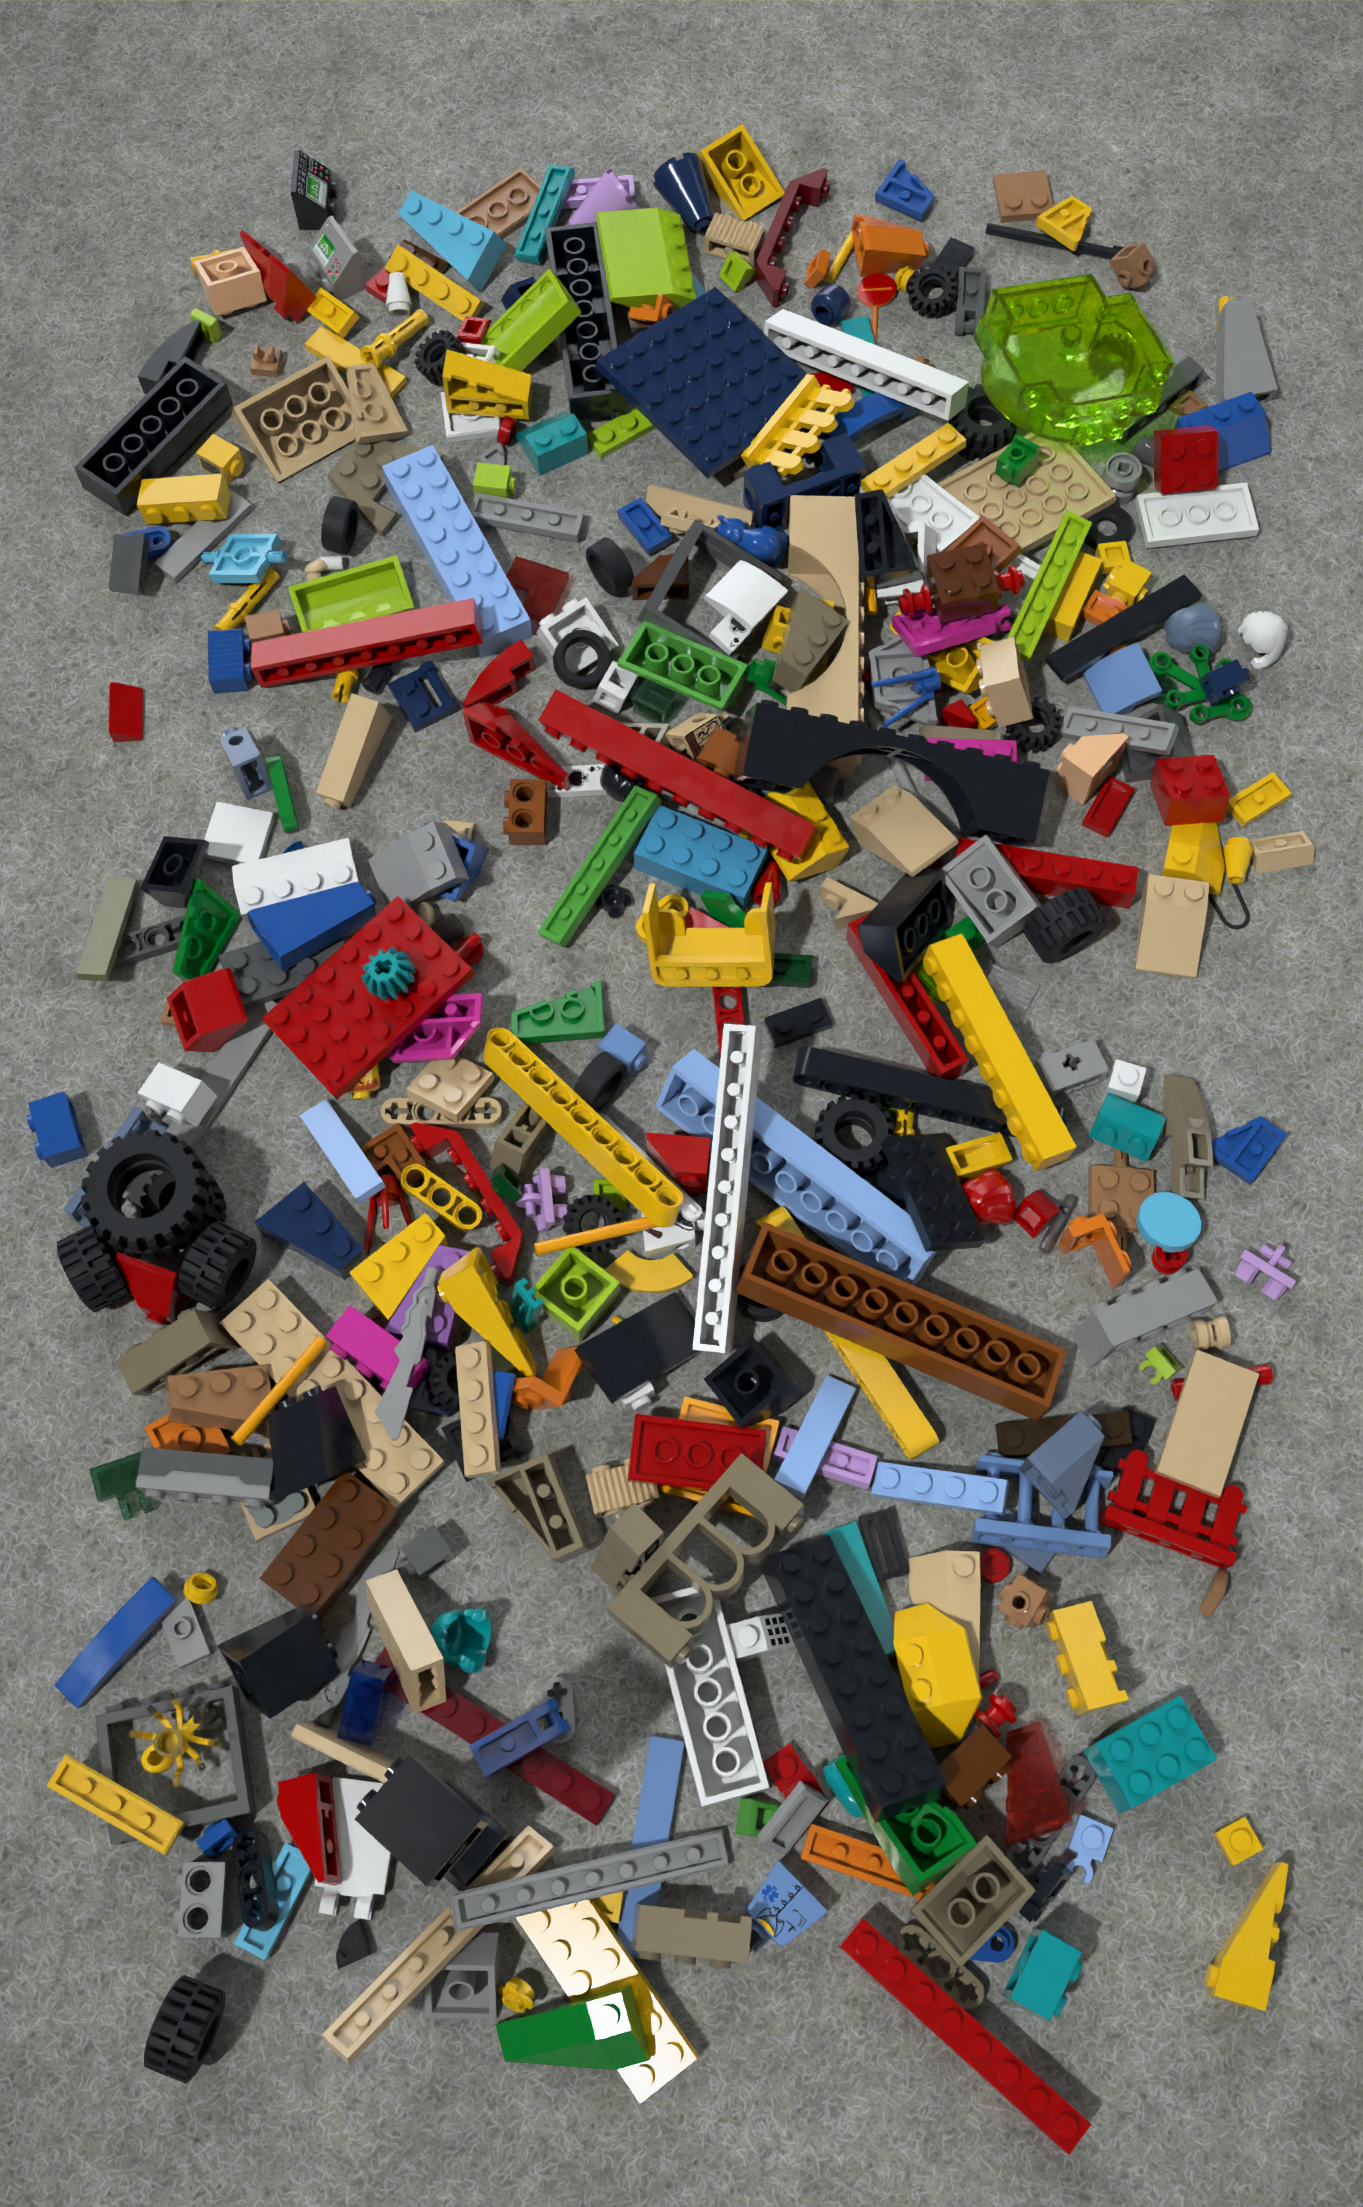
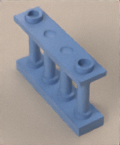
(1023, 1532)

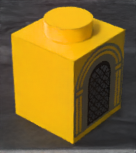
(220, 457)

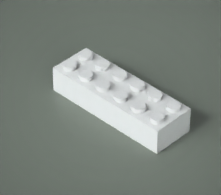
(713, 1707)

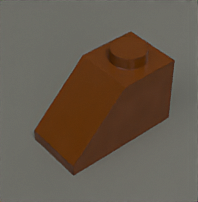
(647, 579)

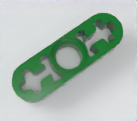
(282, 793)

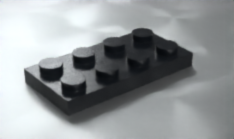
(932, 1192)

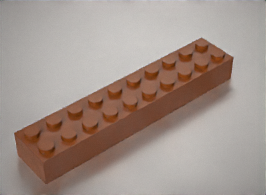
(901, 1321)

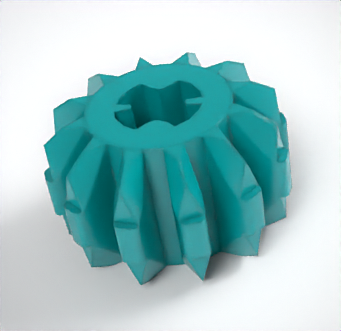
(388, 973)

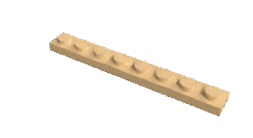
(426, 1955)

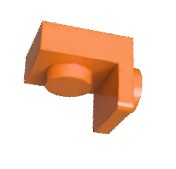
(650, 315)

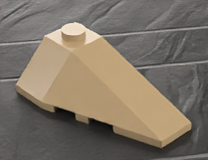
(951, 1586)

